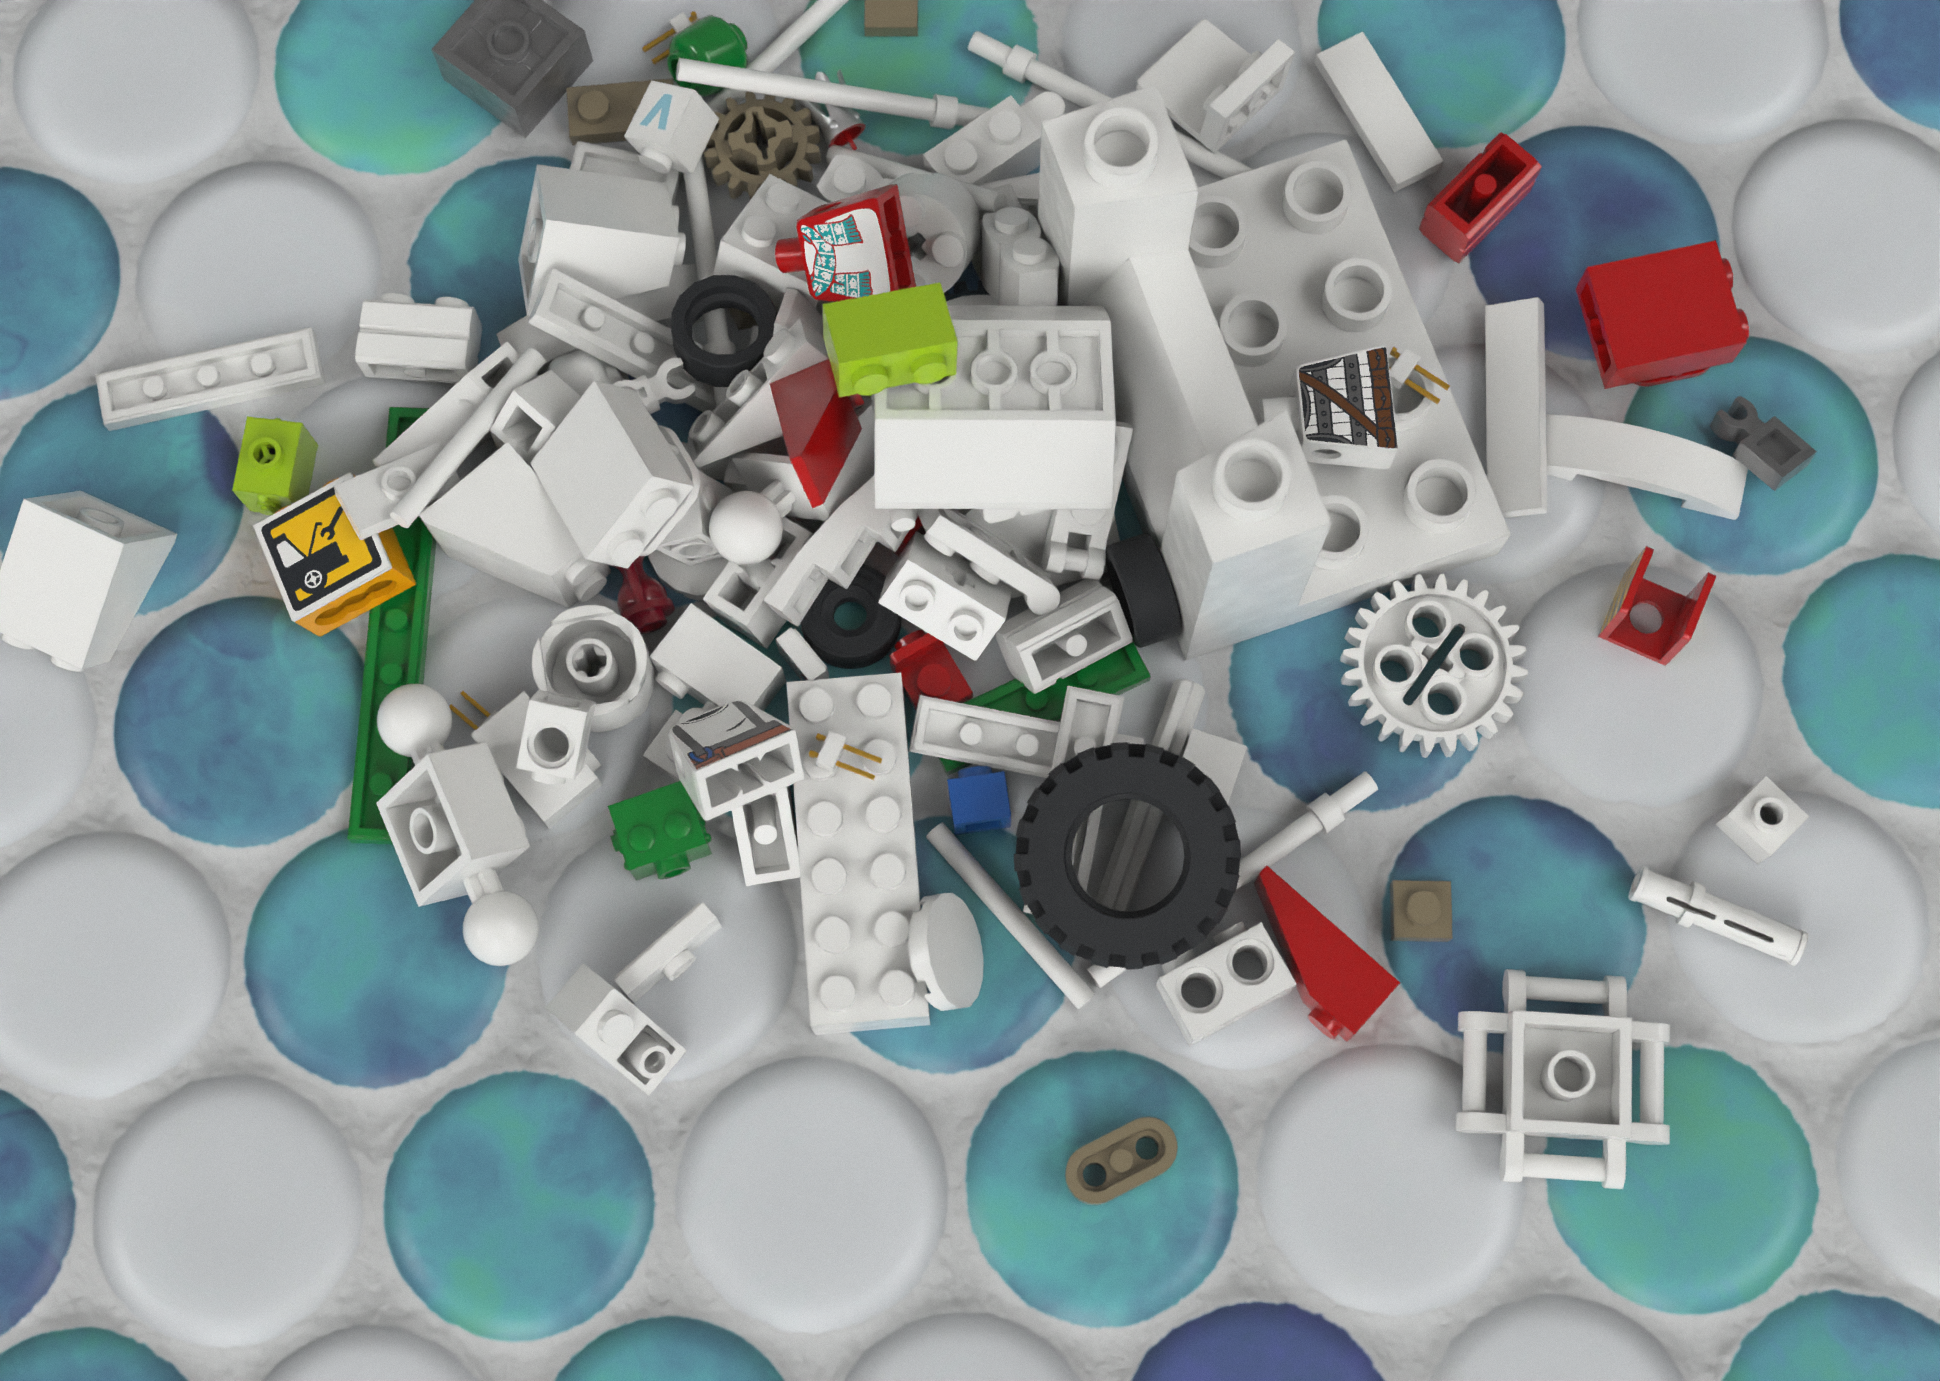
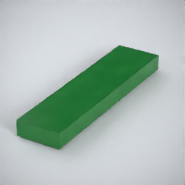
(1109, 675)

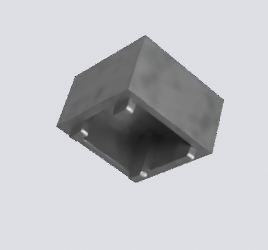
(513, 58)

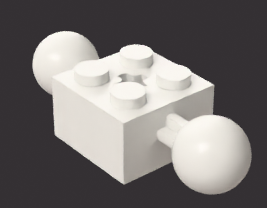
(750, 524)
(455, 825)

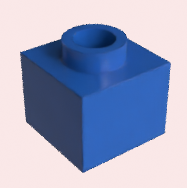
(979, 800)

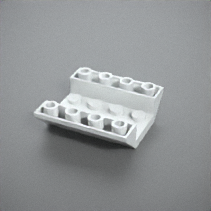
(1017, 422)

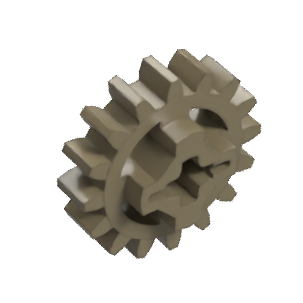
(783, 130)

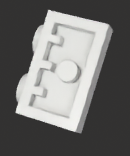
(1215, 83)

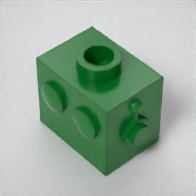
(659, 832)

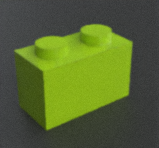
(890, 340)

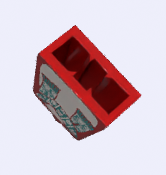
(851, 247)

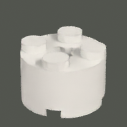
(947, 220)
(592, 635)

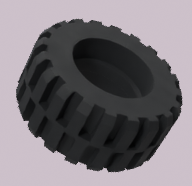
(1111, 935)

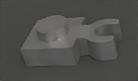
(1764, 448)

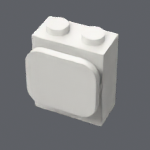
(616, 476)

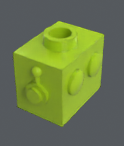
(274, 464)

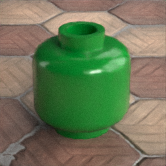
(708, 41)

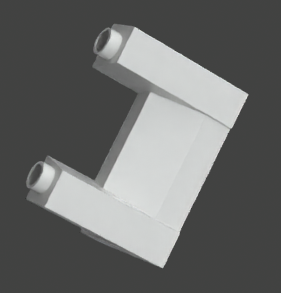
(1209, 315)

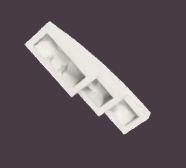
(834, 553)

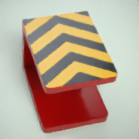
(1677, 612)

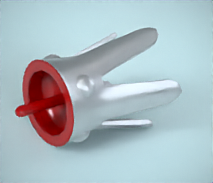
(842, 124)

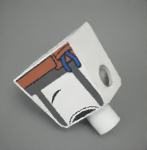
(733, 756)

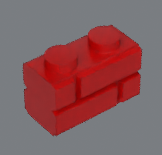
(1479, 197)

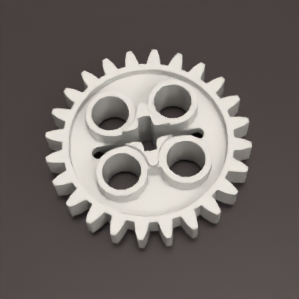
(1474, 693)

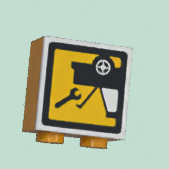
(325, 567)

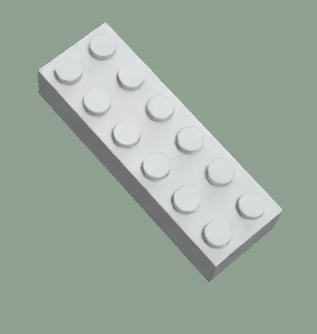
(857, 856)

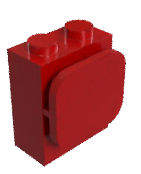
(1662, 315)

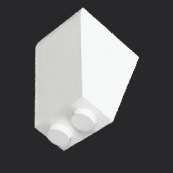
(599, 231)
(510, 529)
(77, 576)

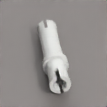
(1694, 906)

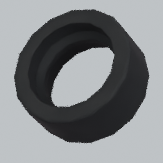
(709, 295)
(1143, 589)

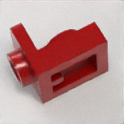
(928, 669)

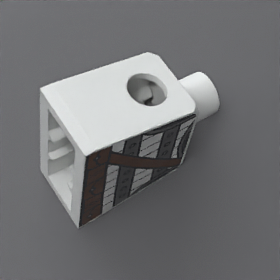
(1342, 409)

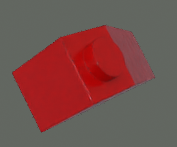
(816, 427)
(1329, 969)

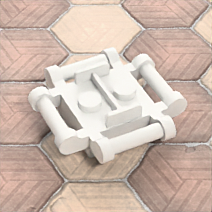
(1565, 1078)

